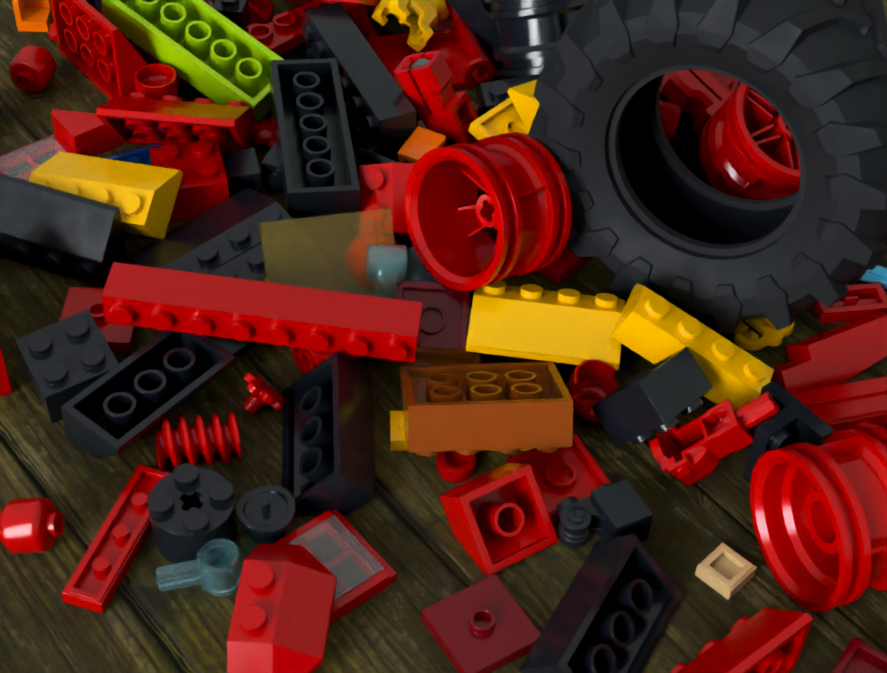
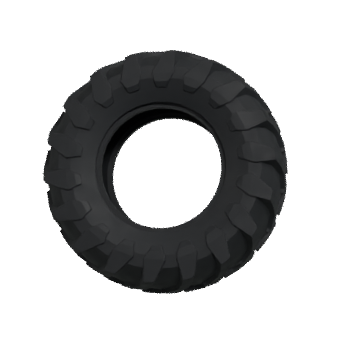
(667, 227)

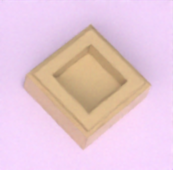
(725, 571)

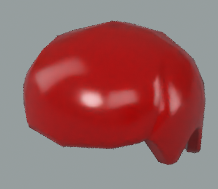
(588, 385)

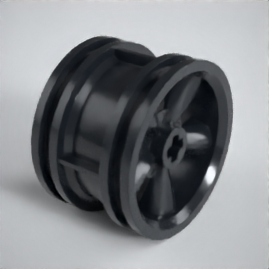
(527, 32)

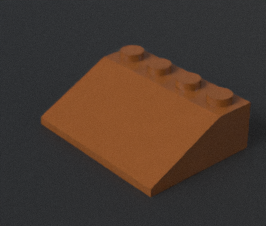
(485, 408)

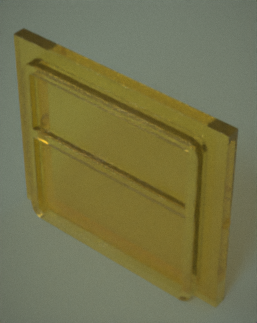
(324, 250)

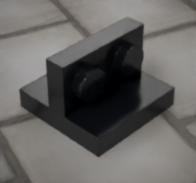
(789, 426)

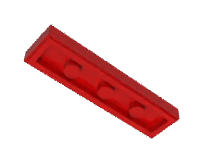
(114, 544)

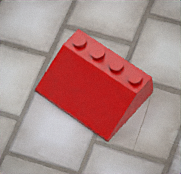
(95, 47)
(174, 121)

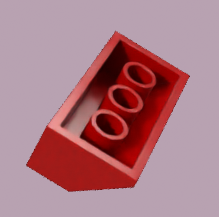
(758, 644)

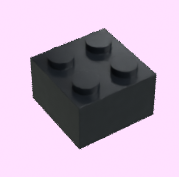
(64, 360)
(653, 399)

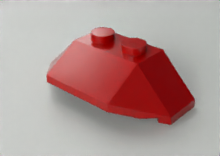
(281, 612)

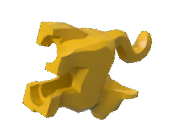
(416, 14)

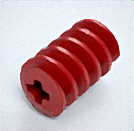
(198, 441)

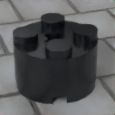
(190, 511)

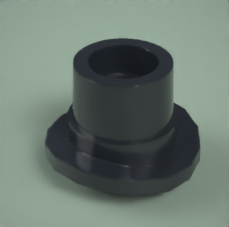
(266, 512)

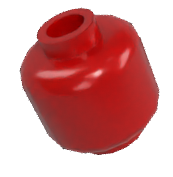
(32, 69)
(30, 525)

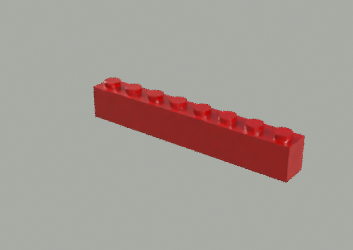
(262, 312)

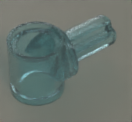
(385, 267)
(205, 570)

